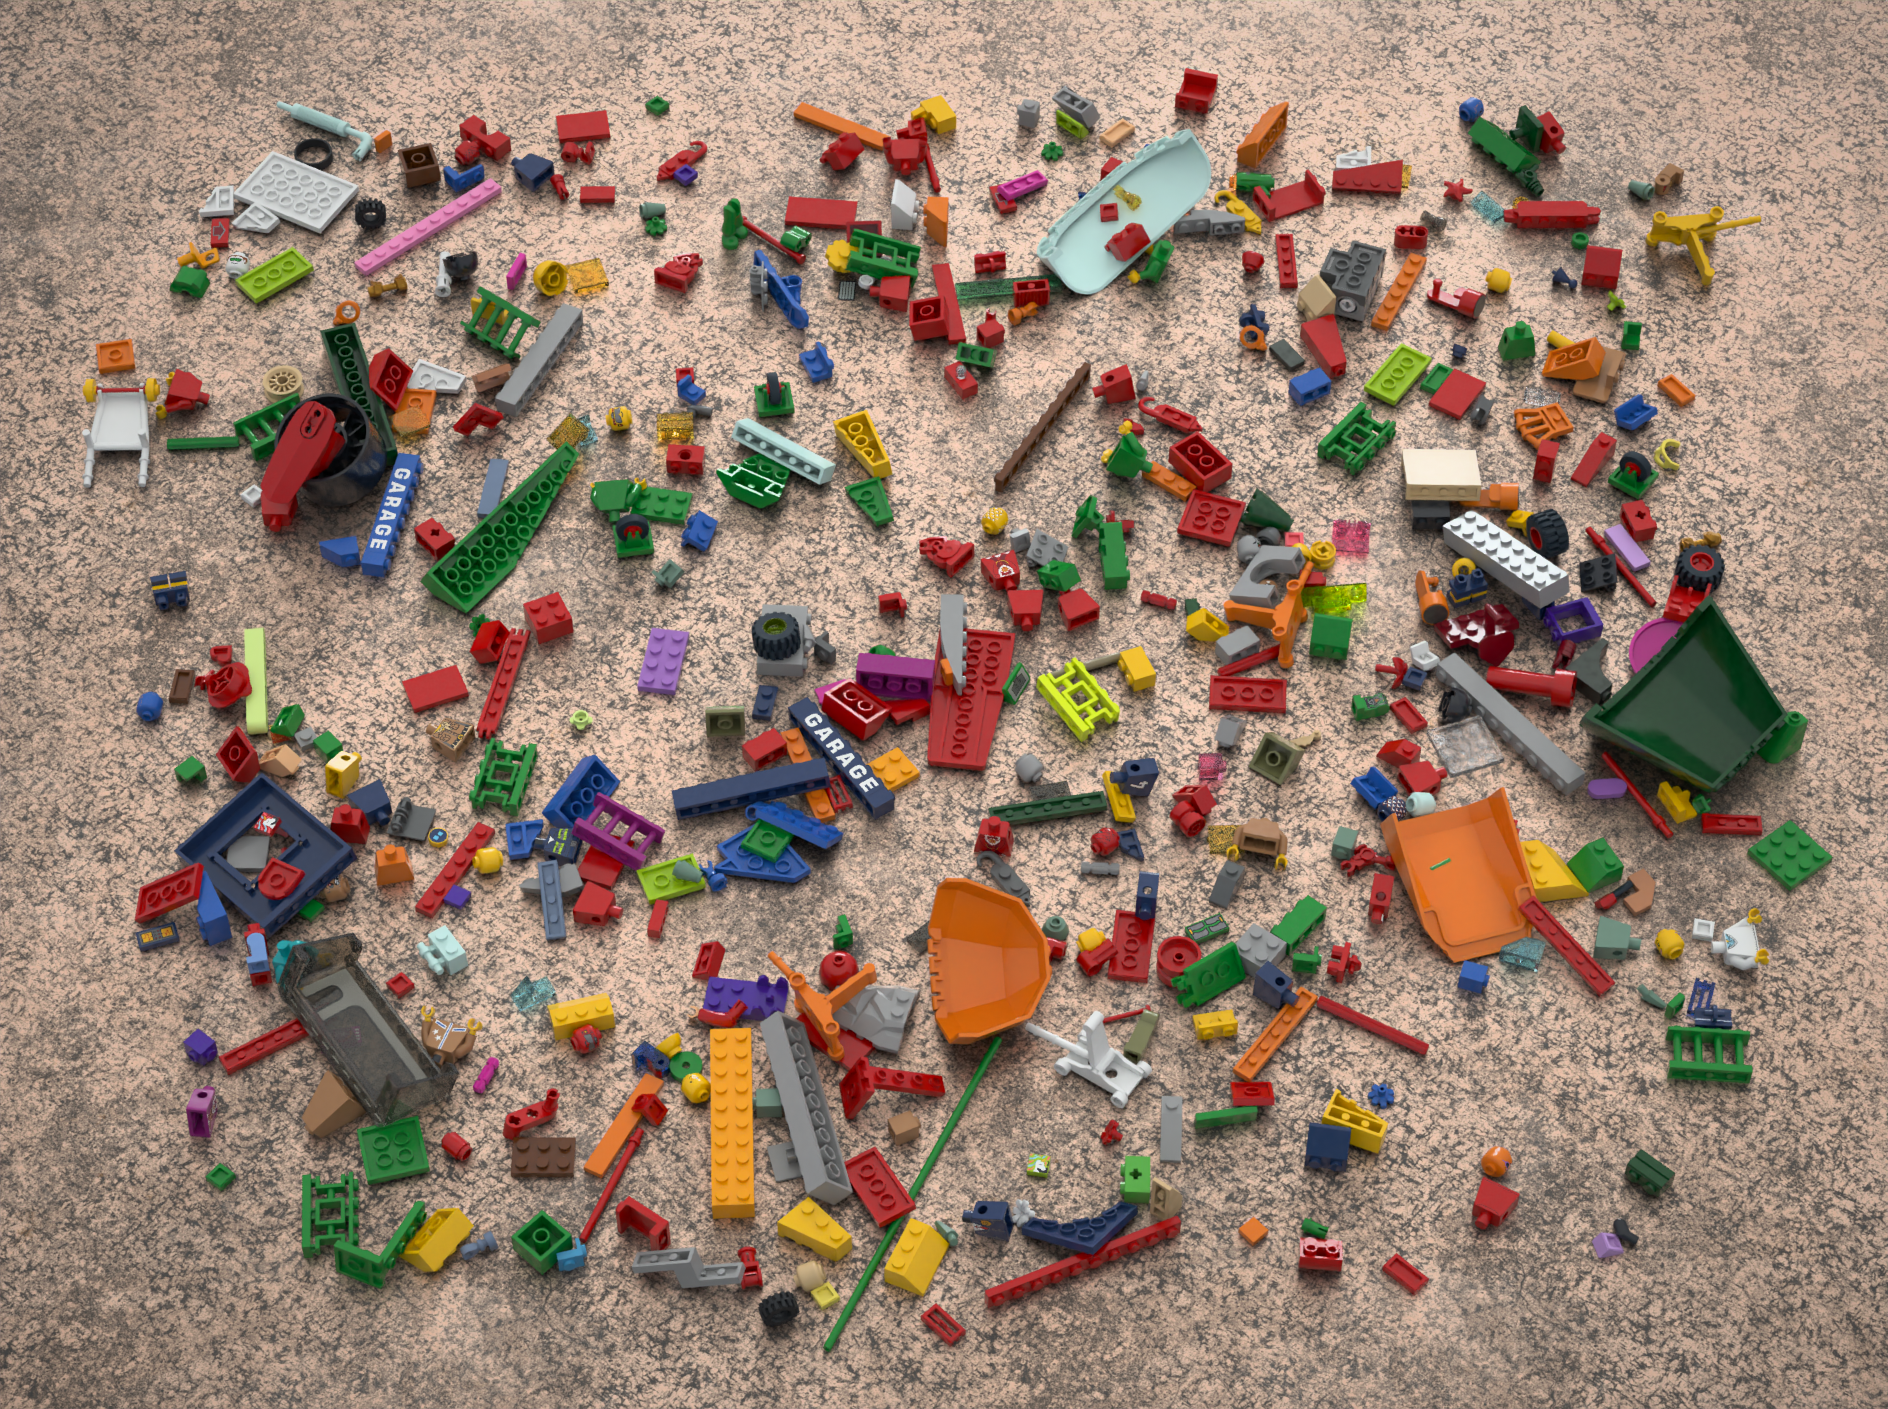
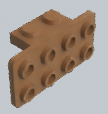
(1600, 387)

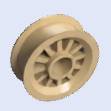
(282, 382)

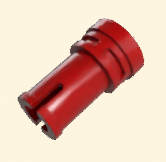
(559, 184)

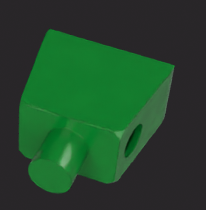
(1517, 342)

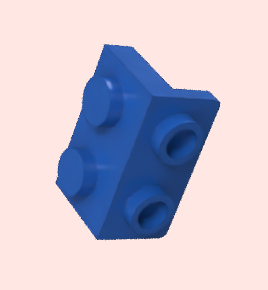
(1634, 413)
(699, 530)
(1374, 787)

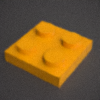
(894, 769)

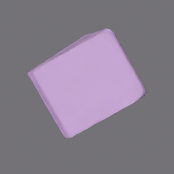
(1607, 1245)

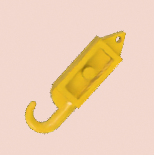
(1238, 207)

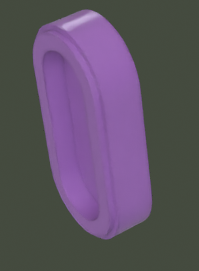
(1607, 788)

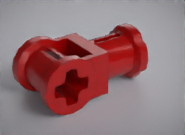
(752, 1274)

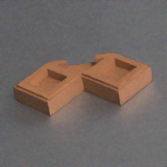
(1644, 887)

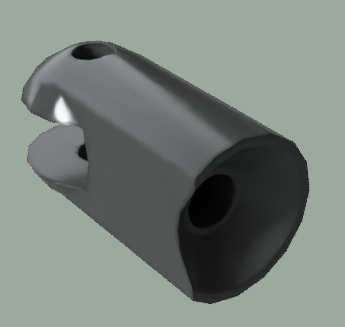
(1481, 409)

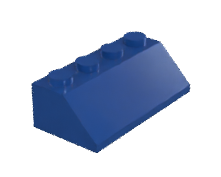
(579, 791)

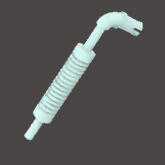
(330, 124)

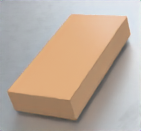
(1117, 133)

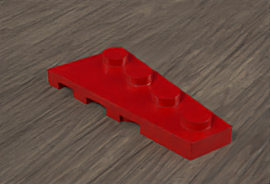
(1375, 178)

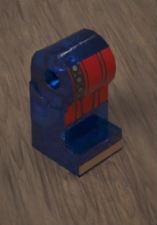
(652, 1059)

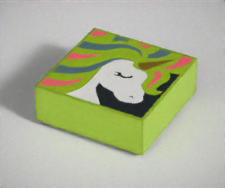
(1038, 1165)

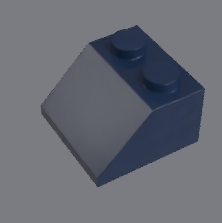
(1327, 1146)

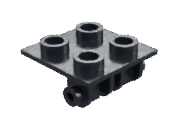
(1599, 573)

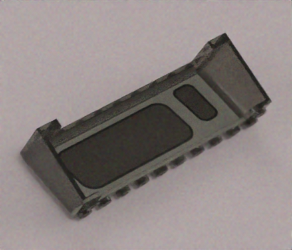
(361, 1030)

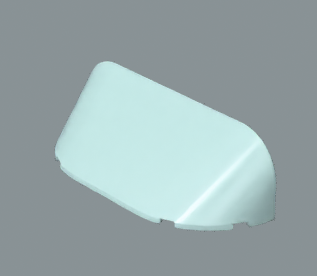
(1167, 178)

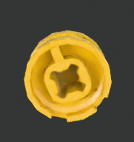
(1323, 554)

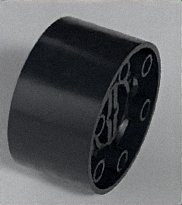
(356, 466)

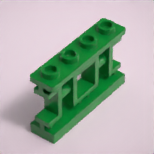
(879, 267)
(1347, 429)
(518, 782)
(313, 1215)

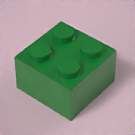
(540, 1241)

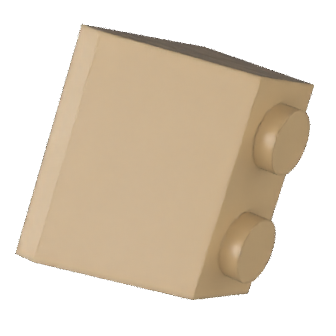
(1316, 299)

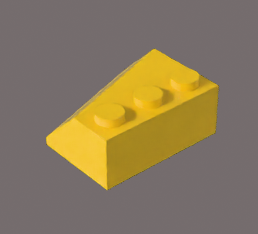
(1550, 874)

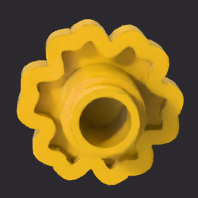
(838, 254)

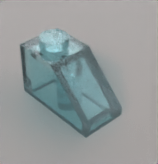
(1523, 953)

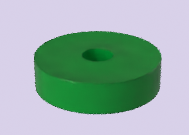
(684, 1059)

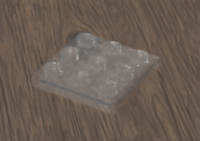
(1465, 746)

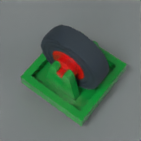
(774, 397)
(1633, 474)
(633, 536)

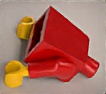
(182, 394)

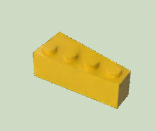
(863, 441)

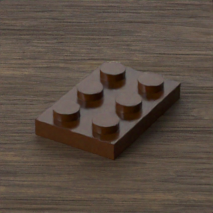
(543, 1157)

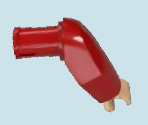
(720, 1019)

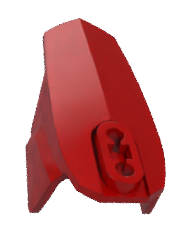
(301, 453)

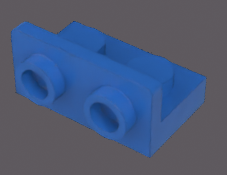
(817, 363)

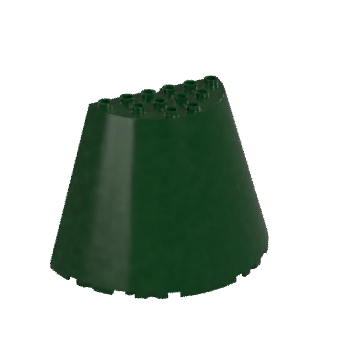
(1694, 705)

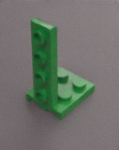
(370, 1267)

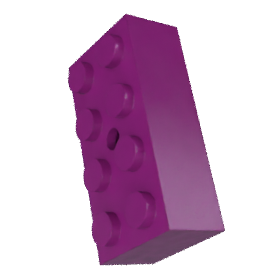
(896, 676)

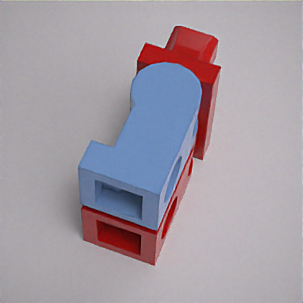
(258, 952)

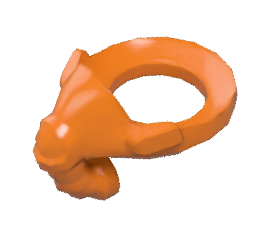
(340, 318)
(1259, 343)

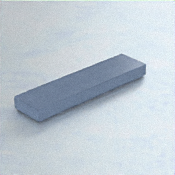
(493, 486)
(552, 900)

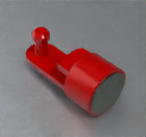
(1464, 300)

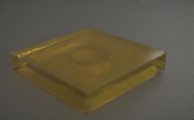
(587, 275)

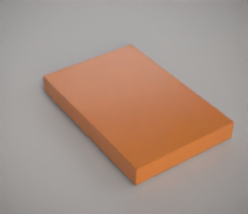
(423, 398)

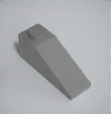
(1077, 107)
(1171, 1129)

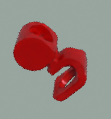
(572, 152)

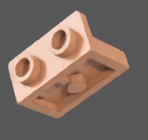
(491, 377)

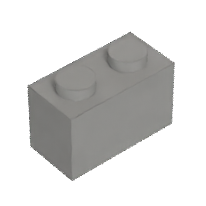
(1237, 645)

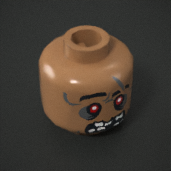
(336, 889)

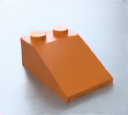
(1575, 361)

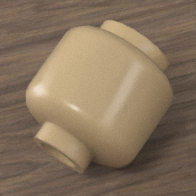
(810, 1275)

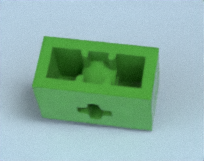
(1136, 1179)

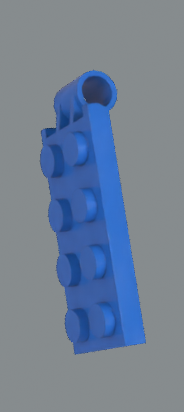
(795, 823)

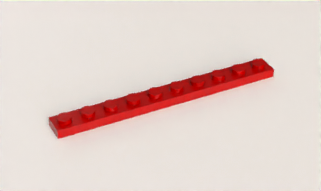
(1076, 1264)

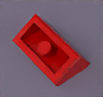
(708, 960)

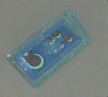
(1488, 206)

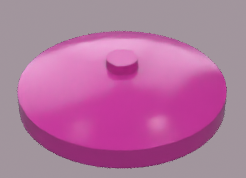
(1649, 641)

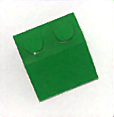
(1330, 636)
(1596, 865)

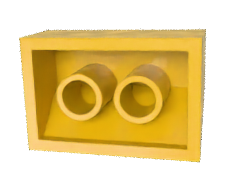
(578, 1012)
(437, 1239)
(916, 1258)

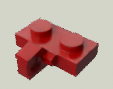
(915, 128)

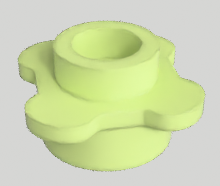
(581, 715)

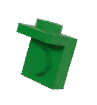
(844, 933)
(1306, 963)

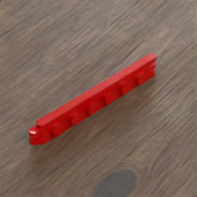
(502, 683)

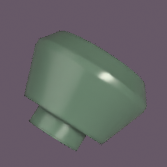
(1055, 928)

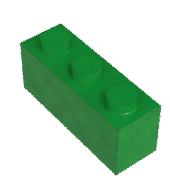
(1300, 923)

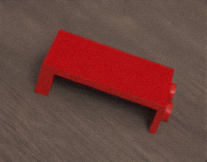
(1290, 198)

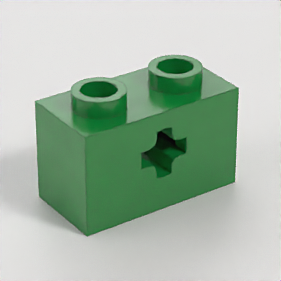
(976, 354)
(1058, 575)

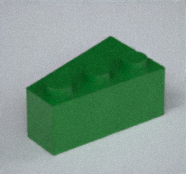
(1112, 556)

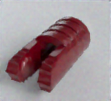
(1564, 654)

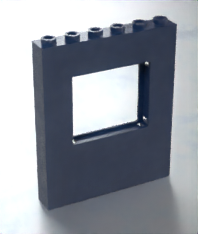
(320, 855)

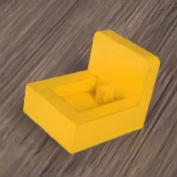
(1518, 520)

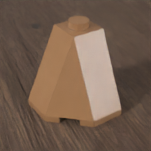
(331, 1107)

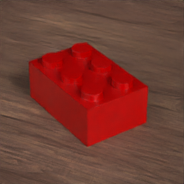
(1200, 462)

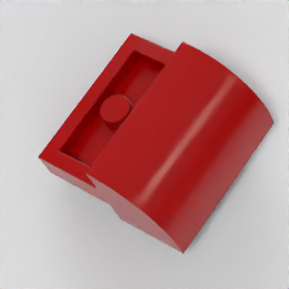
(1320, 1254)

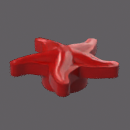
(1456, 190)

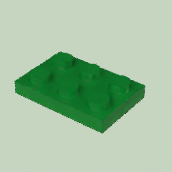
(663, 505)

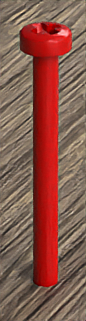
(1125, 1015)

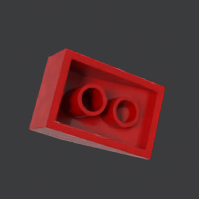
(389, 377)

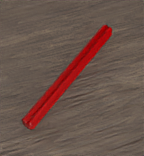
(1372, 1025)

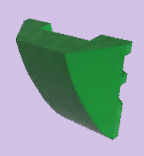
(755, 480)

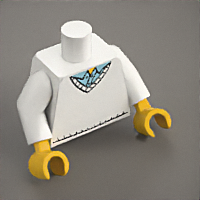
(1741, 945)

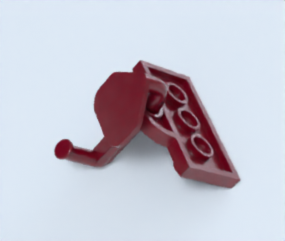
(1484, 630)

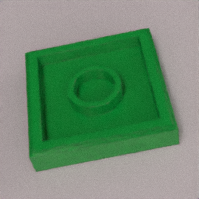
(767, 840)

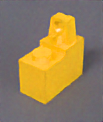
(936, 113)

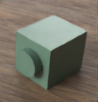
(1344, 843)
(767, 1103)

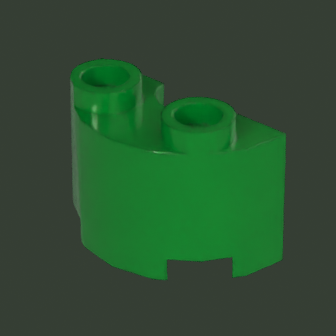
(190, 280)

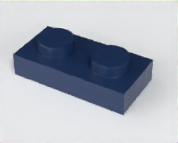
(765, 702)

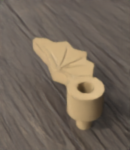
(1307, 740)

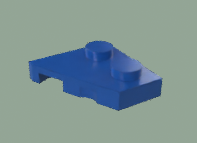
(522, 837)

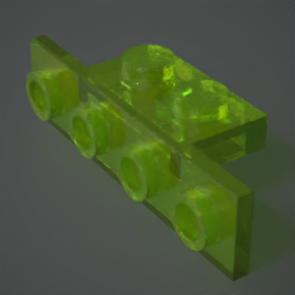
(1334, 597)

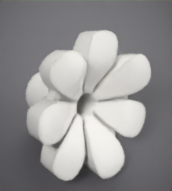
(1022, 1212)

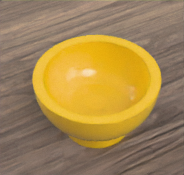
(670, 1046)

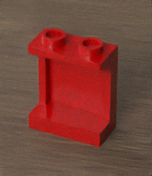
(1197, 91)
(635, 1215)

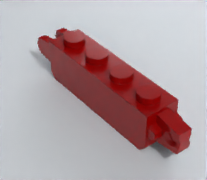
(1552, 214)

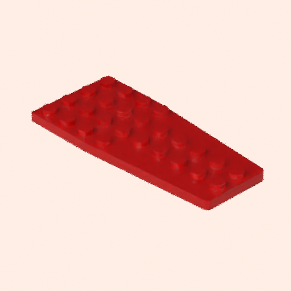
(966, 723)

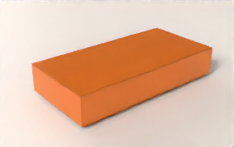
(1676, 390)

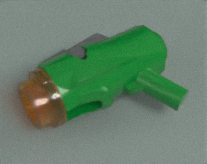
(1248, 180)

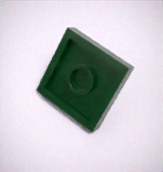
(1528, 129)

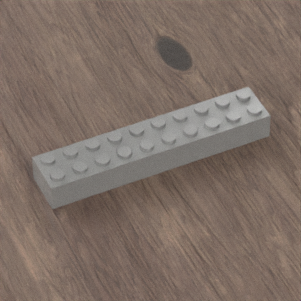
(805, 1108)

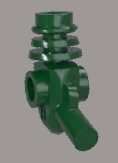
(1529, 180)

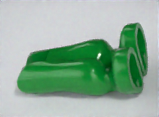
(733, 225)

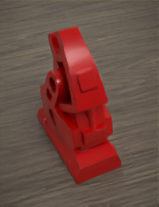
(679, 272)
(947, 553)

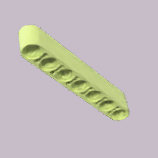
(256, 663)

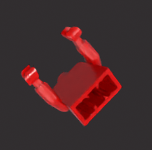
(905, 153)

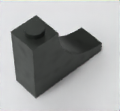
(1590, 678)

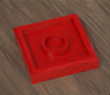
(1252, 1094)

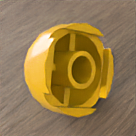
(550, 277)

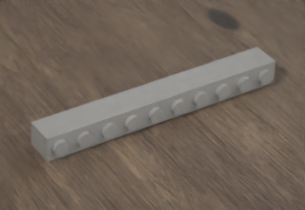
(1512, 725)

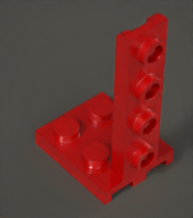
(862, 1079)

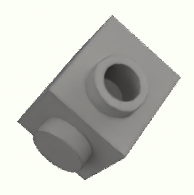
(1028, 113)

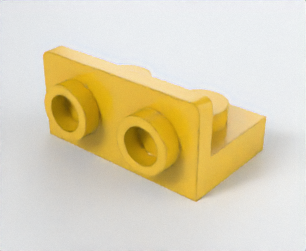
(1215, 1024)

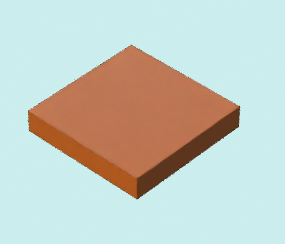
(115, 356)

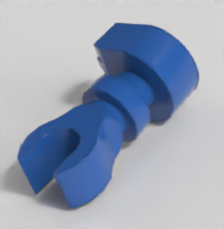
(715, 880)

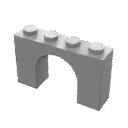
(1265, 563)
(796, 663)

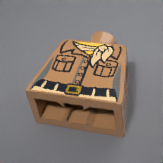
(451, 737)

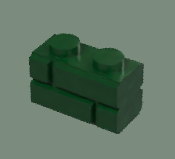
(1649, 1173)

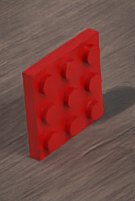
(1211, 517)

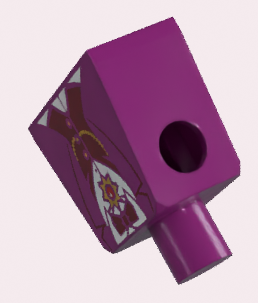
(202, 1102)

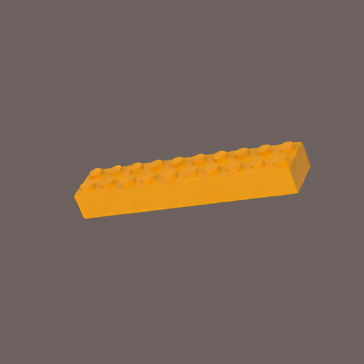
(732, 1123)

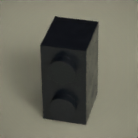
(1429, 514)

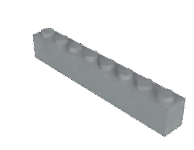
(539, 360)

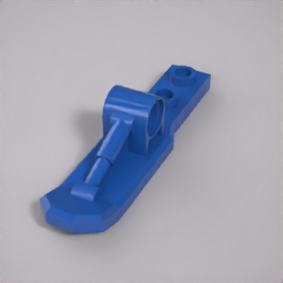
(785, 292)

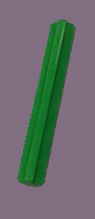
(203, 442)

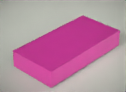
(516, 271)

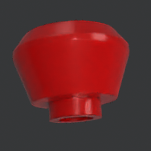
(1252, 261)

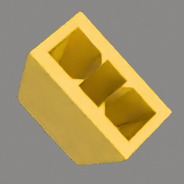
(342, 773)

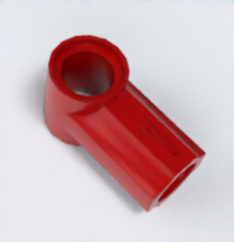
(1092, 960)

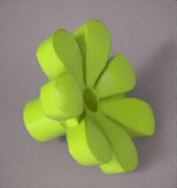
(1614, 302)

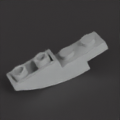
(1210, 220)

